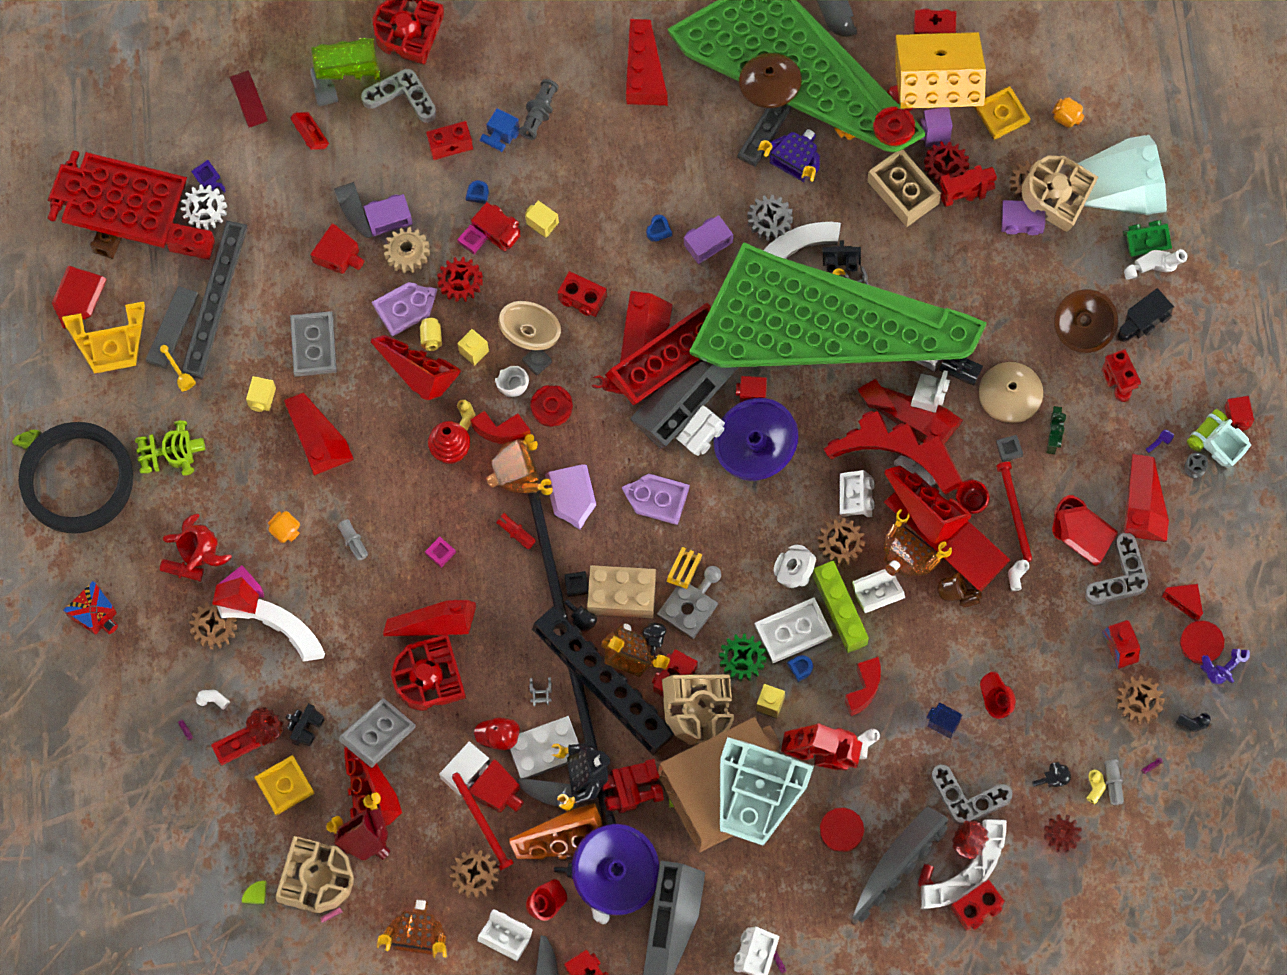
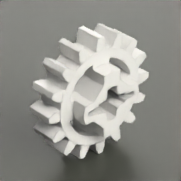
(209, 201)

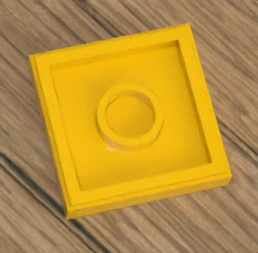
(1002, 113)
(284, 785)

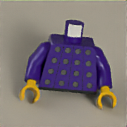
(794, 154)

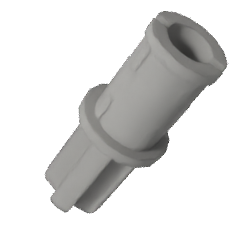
(352, 539)
(1114, 782)

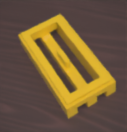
(689, 556)

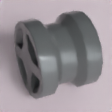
(1198, 461)

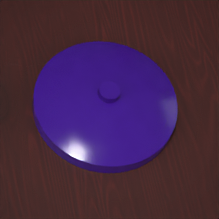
(756, 439)
(615, 869)

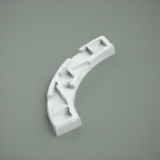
(804, 236)
(283, 621)
(972, 875)

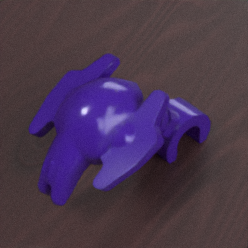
(1220, 674)

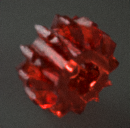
(264, 726)
(1070, 836)
(970, 839)

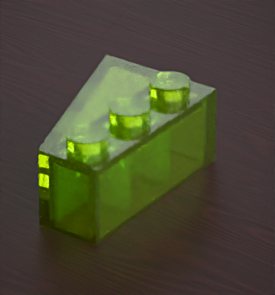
(346, 59)

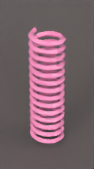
(333, 913)

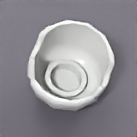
(512, 381)

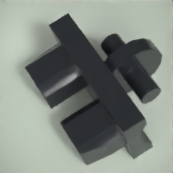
(841, 256)
(962, 369)
(300, 733)

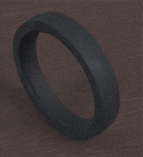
(65, 432)

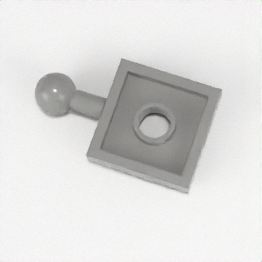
(702, 604)

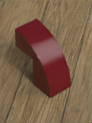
(248, 99)

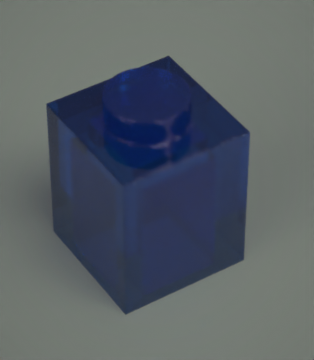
(944, 720)

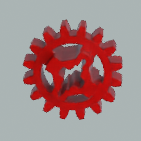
(955, 157)
(456, 287)

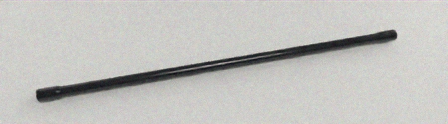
(558, 602)

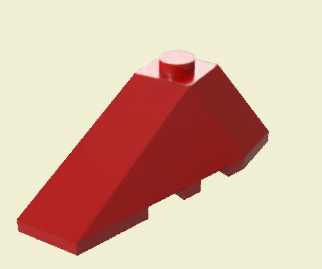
(645, 320)
(420, 372)
(930, 511)

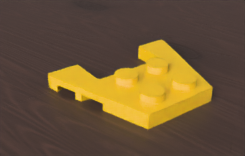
(110, 347)

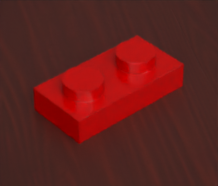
(309, 130)
(234, 746)

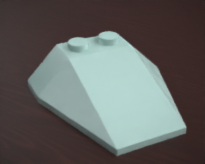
(1128, 178)
(757, 789)

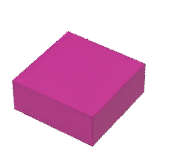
(472, 239)
(440, 552)

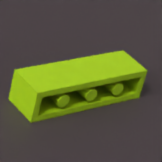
(840, 606)

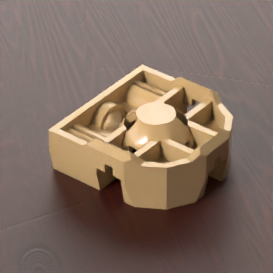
(1047, 172)
(687, 726)
(321, 882)

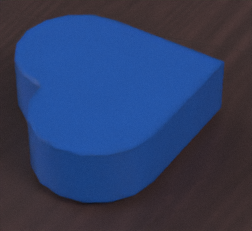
(658, 229)

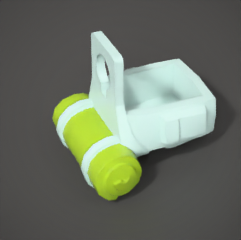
(1220, 439)

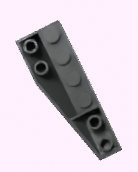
(679, 401)
(900, 859)
(673, 916)

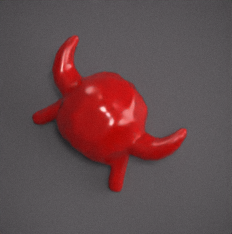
(196, 544)

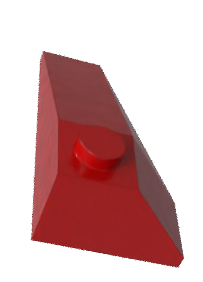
(923, 422)
(319, 438)
(1145, 506)
(443, 618)
(366, 782)

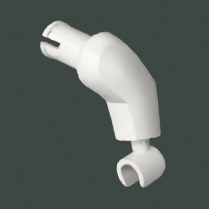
(1156, 260)

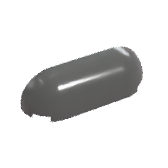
(838, 16)

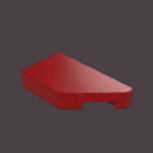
(875, 396)

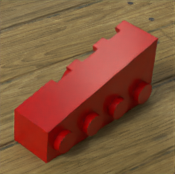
(644, 72)

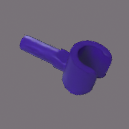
(1165, 436)

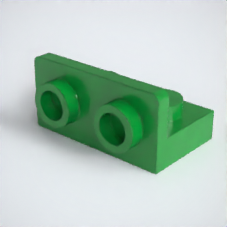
(1148, 238)

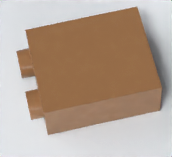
(694, 781)

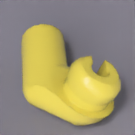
(467, 413)
(1098, 786)

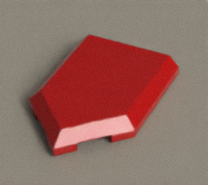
(78, 293)
(1086, 533)

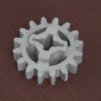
(776, 211)

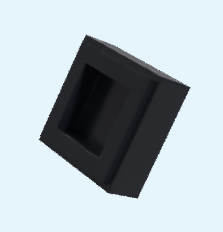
(576, 583)

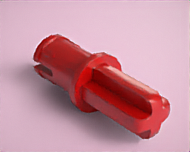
(516, 531)
(180, 570)

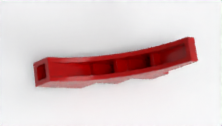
(903, 441)

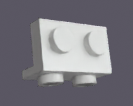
(877, 590)
(505, 935)

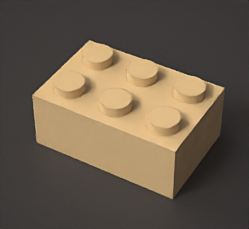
(904, 187)
(621, 591)

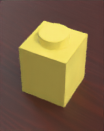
(541, 218)
(473, 347)
(260, 394)
(770, 701)

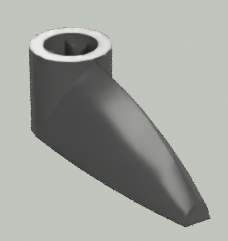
(352, 208)
(546, 791)
(546, 958)

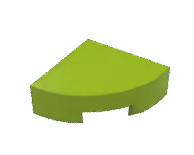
(25, 439)
(255, 893)

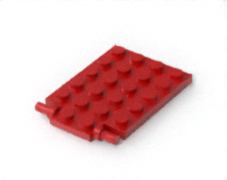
(116, 198)

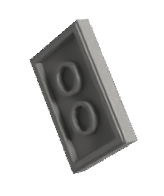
(313, 343)
(377, 732)

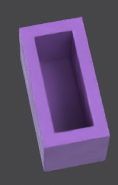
(937, 126)
(388, 214)
(1019, 219)
(708, 239)

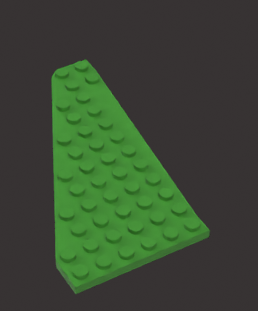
(832, 81)
(801, 315)

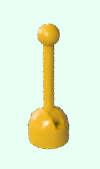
(184, 381)

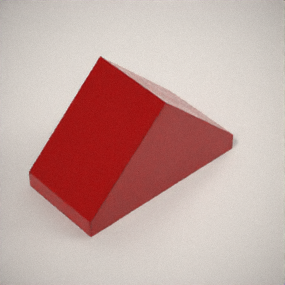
(236, 595)
(1186, 599)

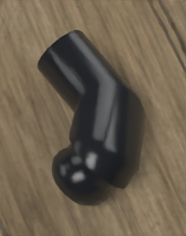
(1195, 724)

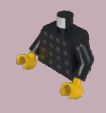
(586, 772)

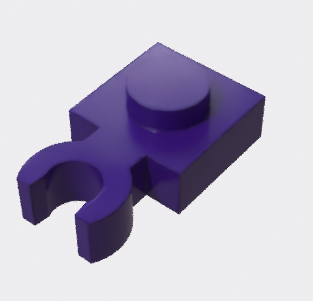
(207, 175)

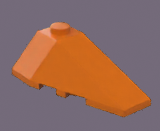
(557, 836)

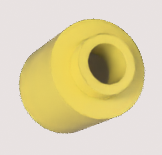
(430, 334)

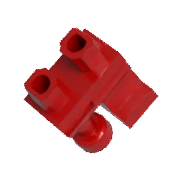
(967, 186)
(1120, 371)
(625, 786)

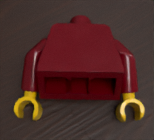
(363, 834)

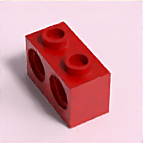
(585, 290)
(974, 901)

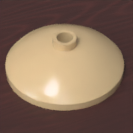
(529, 325)
(1009, 404)

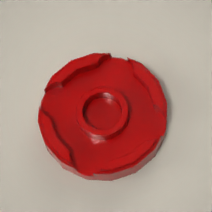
(894, 132)
(551, 405)
(1202, 639)
(841, 829)

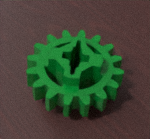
(748, 664)

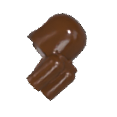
(955, 589)

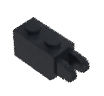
(1146, 315)

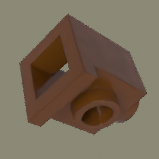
(105, 247)

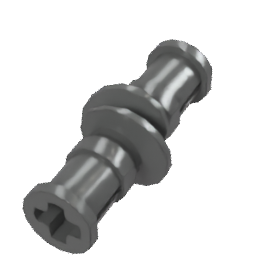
(538, 109)

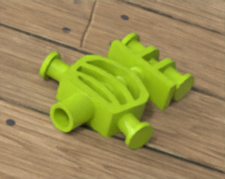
(190, 446)

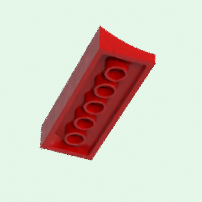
(659, 359)
(971, 552)

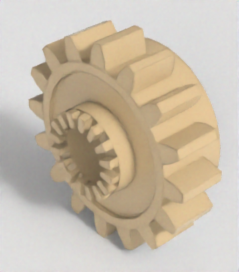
(407, 240)

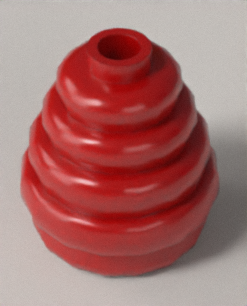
(449, 447)

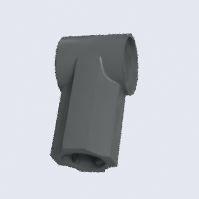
(324, 90)

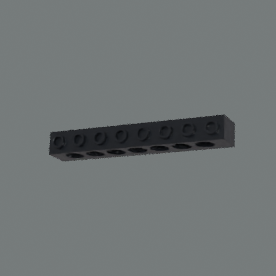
(620, 708)

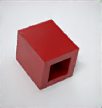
(751, 388)
(1240, 412)

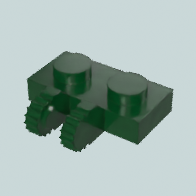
(1056, 430)

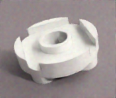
(800, 574)

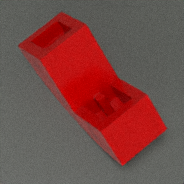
(508, 431)
(869, 674)

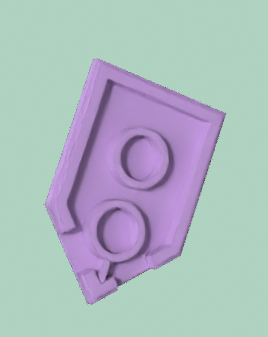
(405, 306)
(572, 494)
(657, 497)

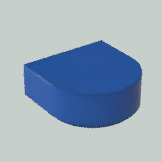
(477, 192)
(800, 667)

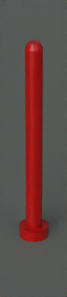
(1004, 468)
(485, 828)

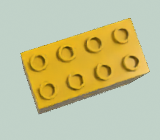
(940, 70)

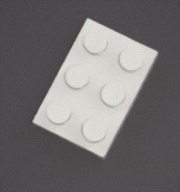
(793, 630)
(534, 747)

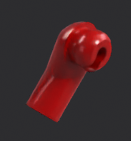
(925, 876)

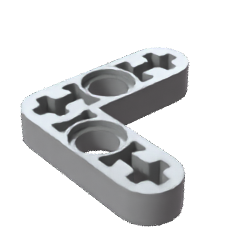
(401, 87)
(1130, 575)
(970, 804)

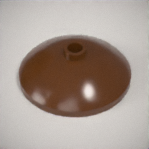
(770, 89)
(1100, 323)

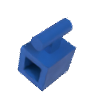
(501, 127)

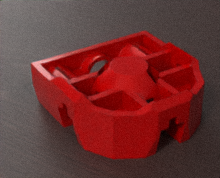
(396, 11)
(438, 652)
(833, 747)

